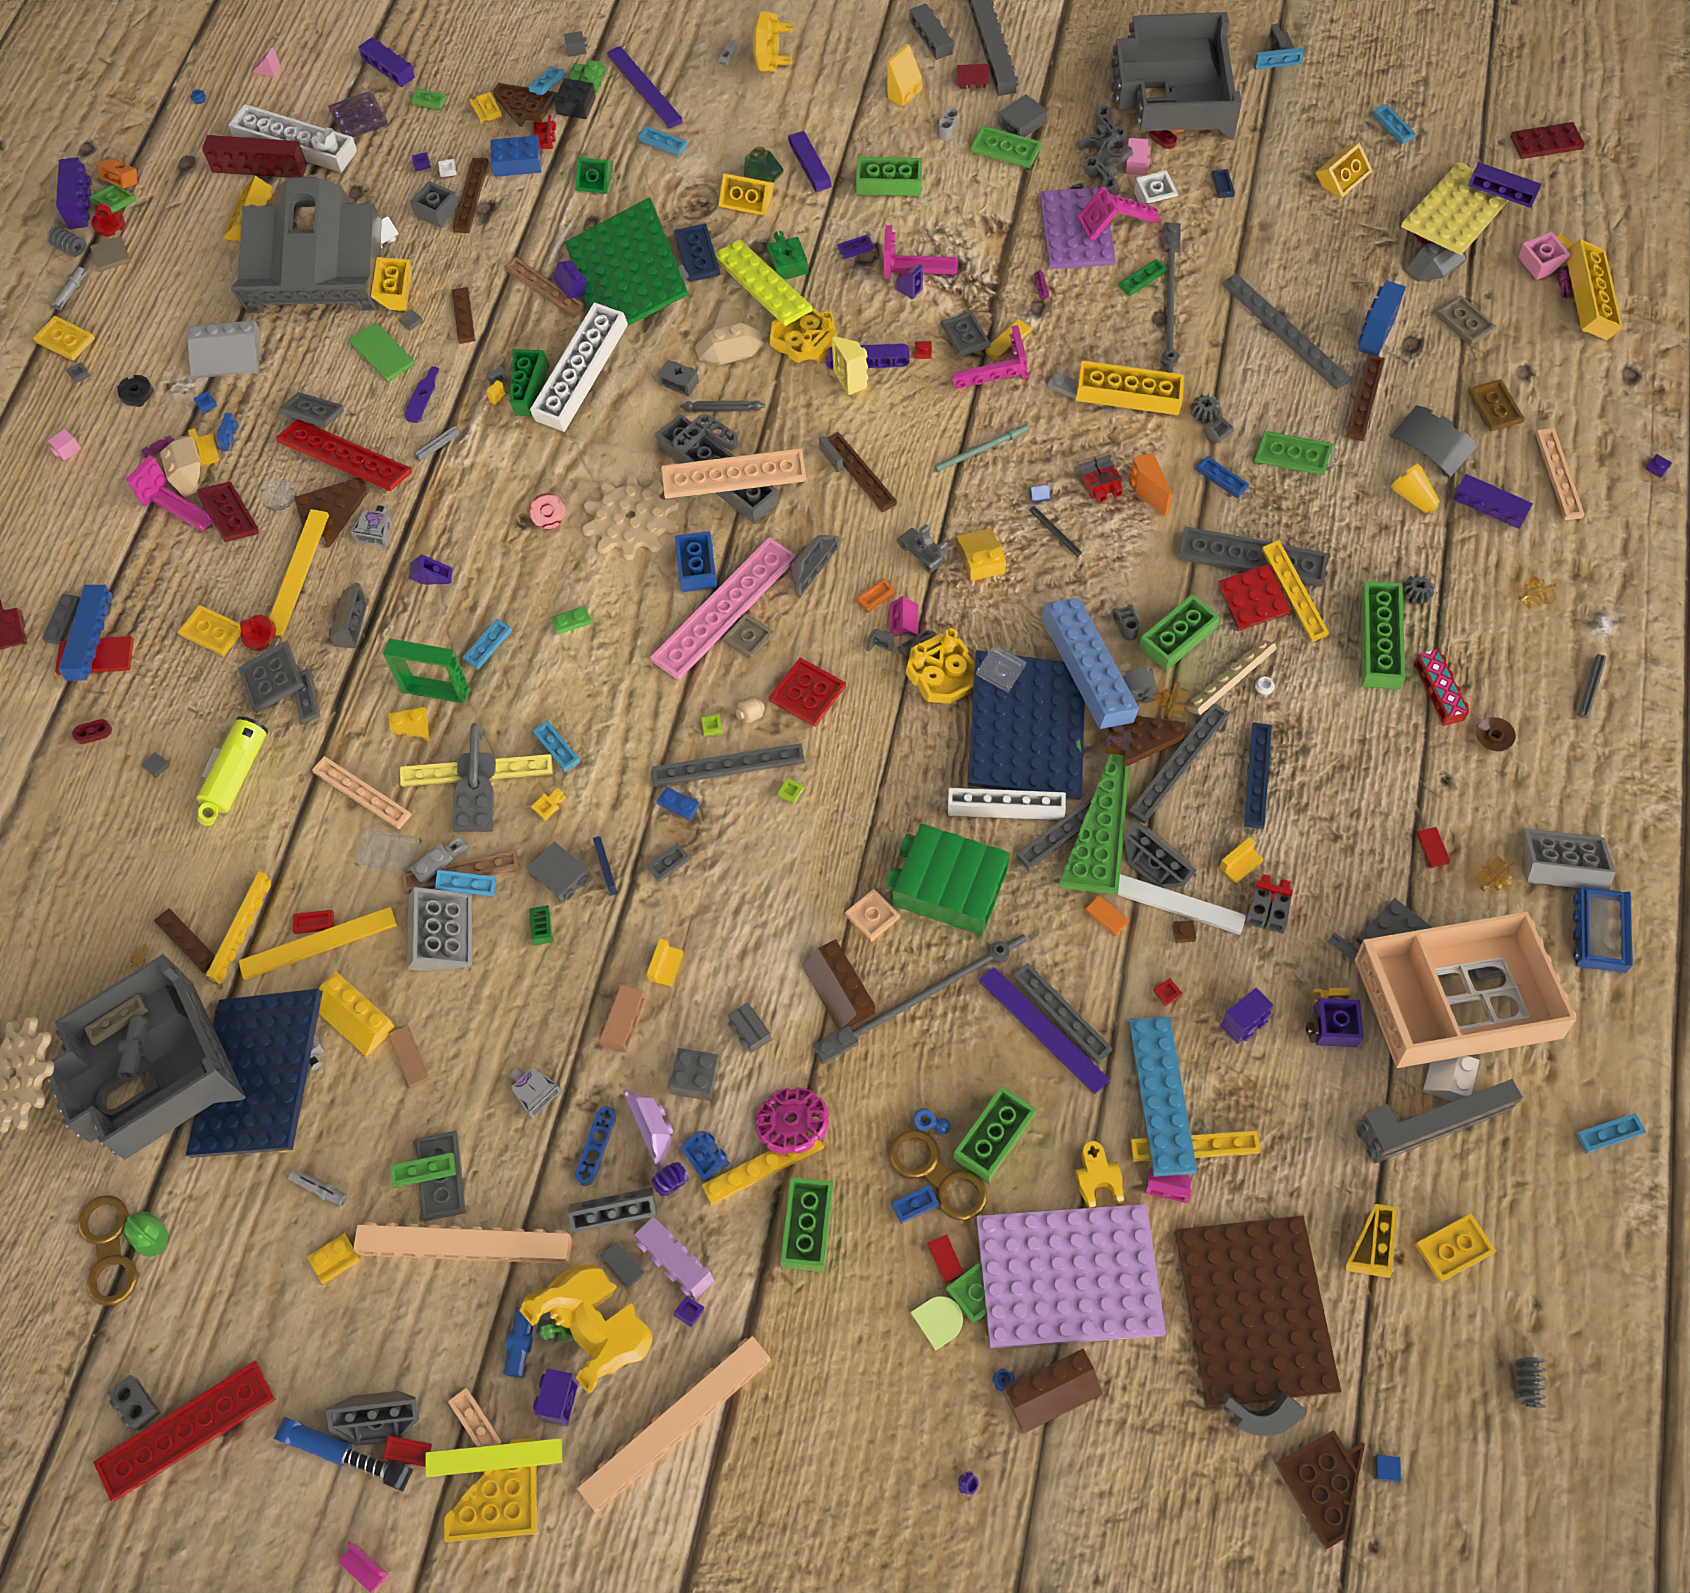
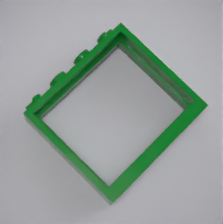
(399, 651)

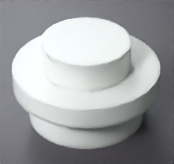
(1264, 685)

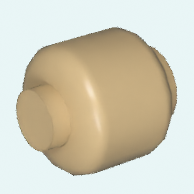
(749, 709)

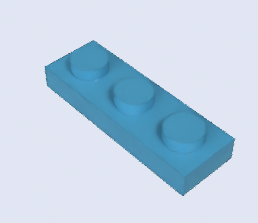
(1278, 58)
(546, 80)
(1394, 124)
(662, 141)
(487, 644)
(556, 746)
(465, 883)
(1610, 1133)

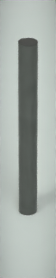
(1047, 523)

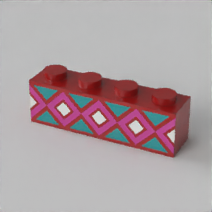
(1441, 687)

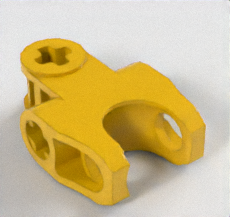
(1098, 1174)

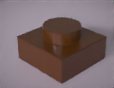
(1184, 931)

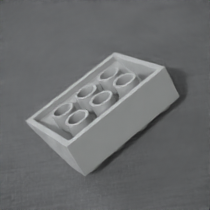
(224, 349)
(1567, 860)
(439, 930)

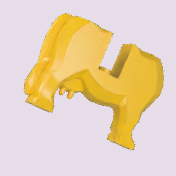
(572, 1303)

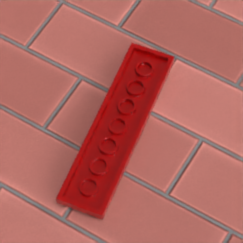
(344, 455)
(184, 1431)

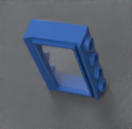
(1603, 929)

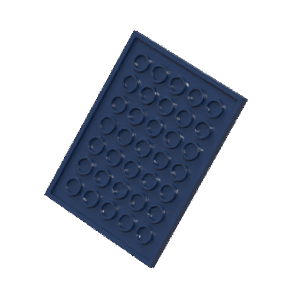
(1028, 734)
(270, 1053)

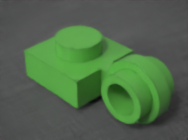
(548, 1332)

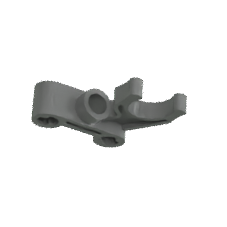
(1104, 130)
(1102, 164)
(929, 553)

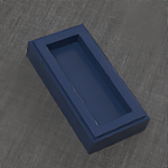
(1223, 183)

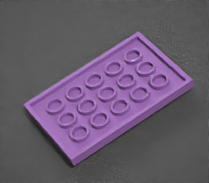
(1065, 236)

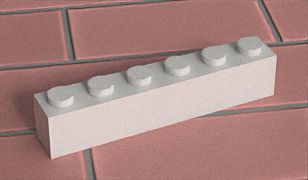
(1006, 804)

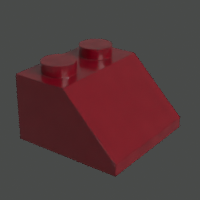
(972, 75)

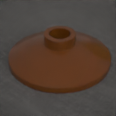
(1500, 729)

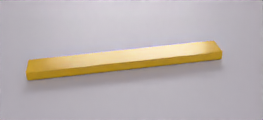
(297, 570)
(317, 943)

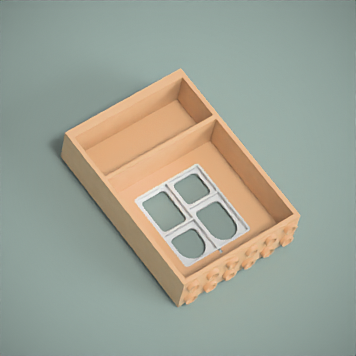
(1416, 1014)

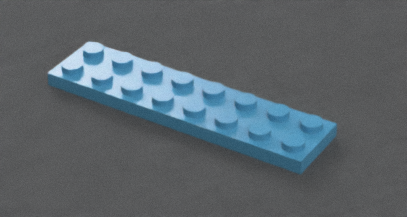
(1162, 1097)

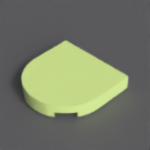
(939, 1320)

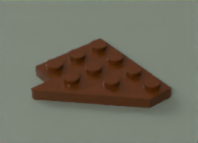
(522, 103)
(337, 500)
(1143, 737)
(1324, 1484)

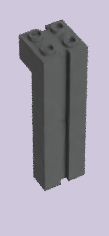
(1389, 1138)

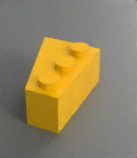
(1376, 1244)

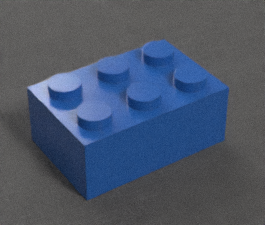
(515, 156)
(695, 561)

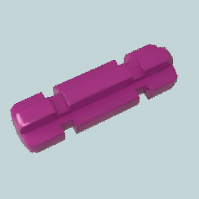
(1041, 284)
(157, 446)

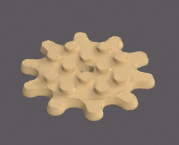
(632, 533)
(22, 1055)

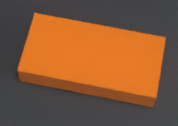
(875, 595)
(1107, 915)

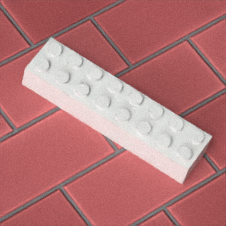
(259, 123)
(579, 367)

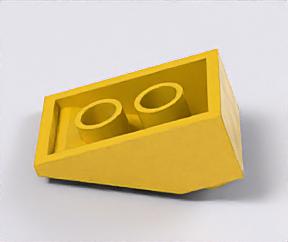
(903, 76)
(981, 554)

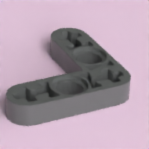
(706, 429)

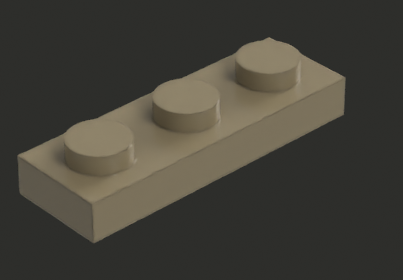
(115, 1019)

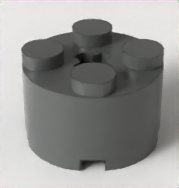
(1141, 684)

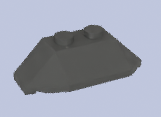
(1434, 262)
(812, 561)
(1156, 858)
(373, 1417)

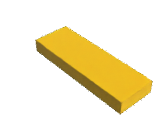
(1002, 344)

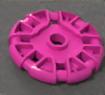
(796, 1130)

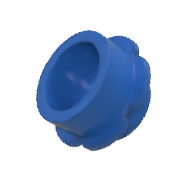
(198, 96)
(997, 1377)

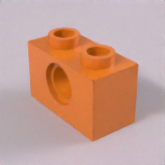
(117, 173)

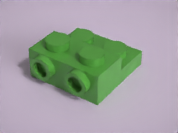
(590, 72)

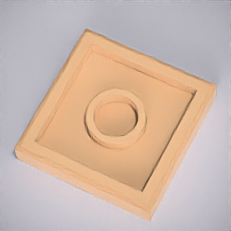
(872, 915)

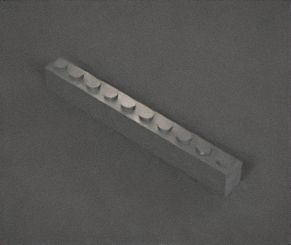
(994, 46)

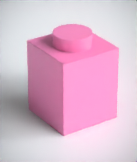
(63, 445)

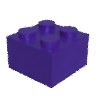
(1247, 1015)
(1339, 1022)
(556, 1397)

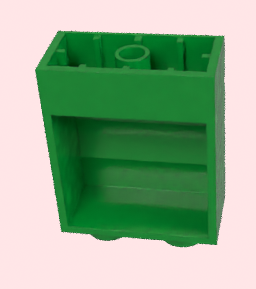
(948, 878)

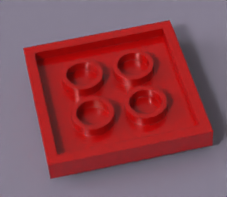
(1254, 597)
(807, 692)

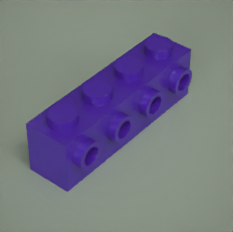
(386, 61)
(1504, 184)
(1492, 501)

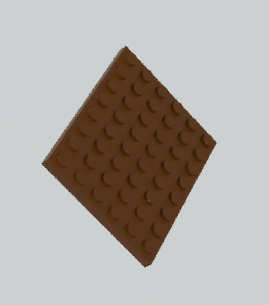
(1256, 1311)

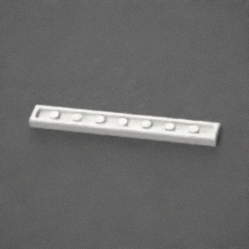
(1181, 904)

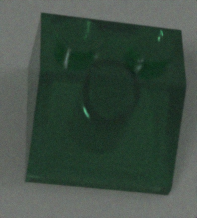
(762, 165)

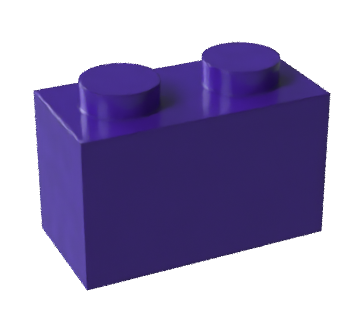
(569, 279)

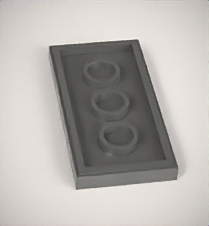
(444, 1195)

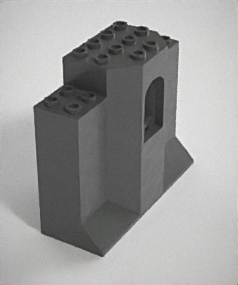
(1179, 54)
(308, 265)
(181, 1057)

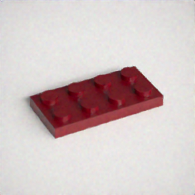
(1547, 140)
(227, 511)

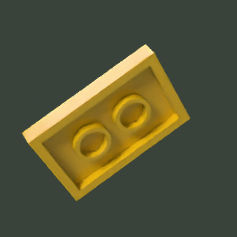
(64, 338)
(211, 630)
(1455, 1248)

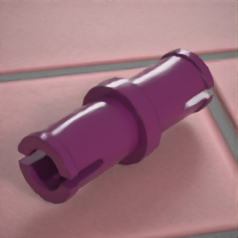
(1565, 282)

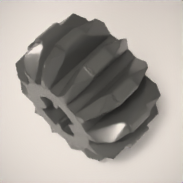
(1205, 408)
(1418, 589)

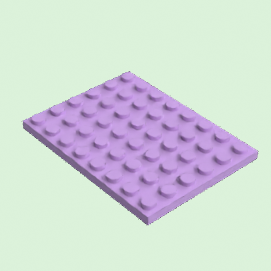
(1069, 1276)

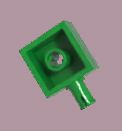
(787, 257)

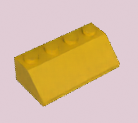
(254, 193)
(353, 1015)

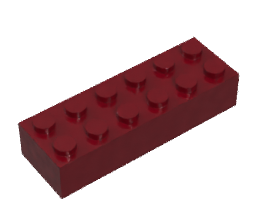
(254, 156)

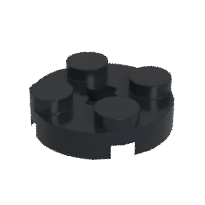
(138, 397)

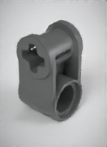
(1127, 619)

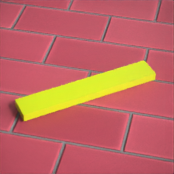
(493, 1457)

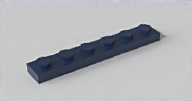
(1258, 776)

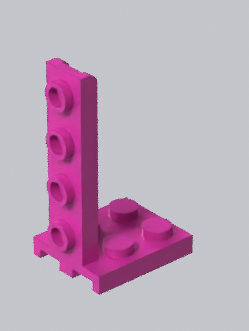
(1105, 206)
(900, 263)
(998, 370)
(149, 485)

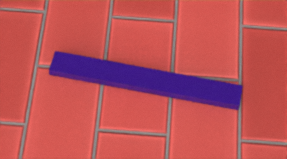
(645, 87)
(1044, 1030)

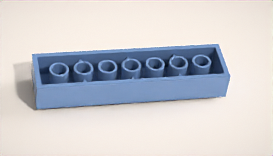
(1089, 663)

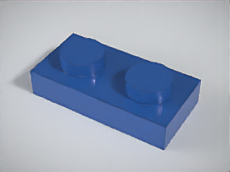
(226, 432)
(678, 803)
(914, 1204)

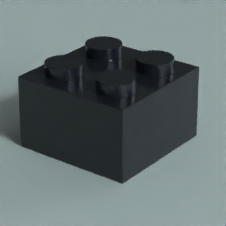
(575, 98)

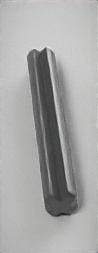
(1592, 686)

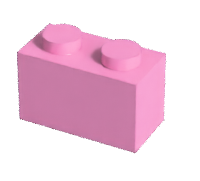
(1138, 161)

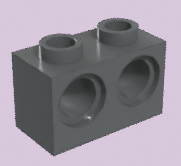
(137, 1399)

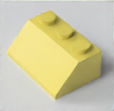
(849, 364)

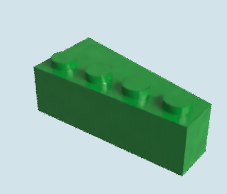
(527, 378)

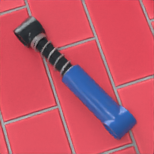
(341, 1452)

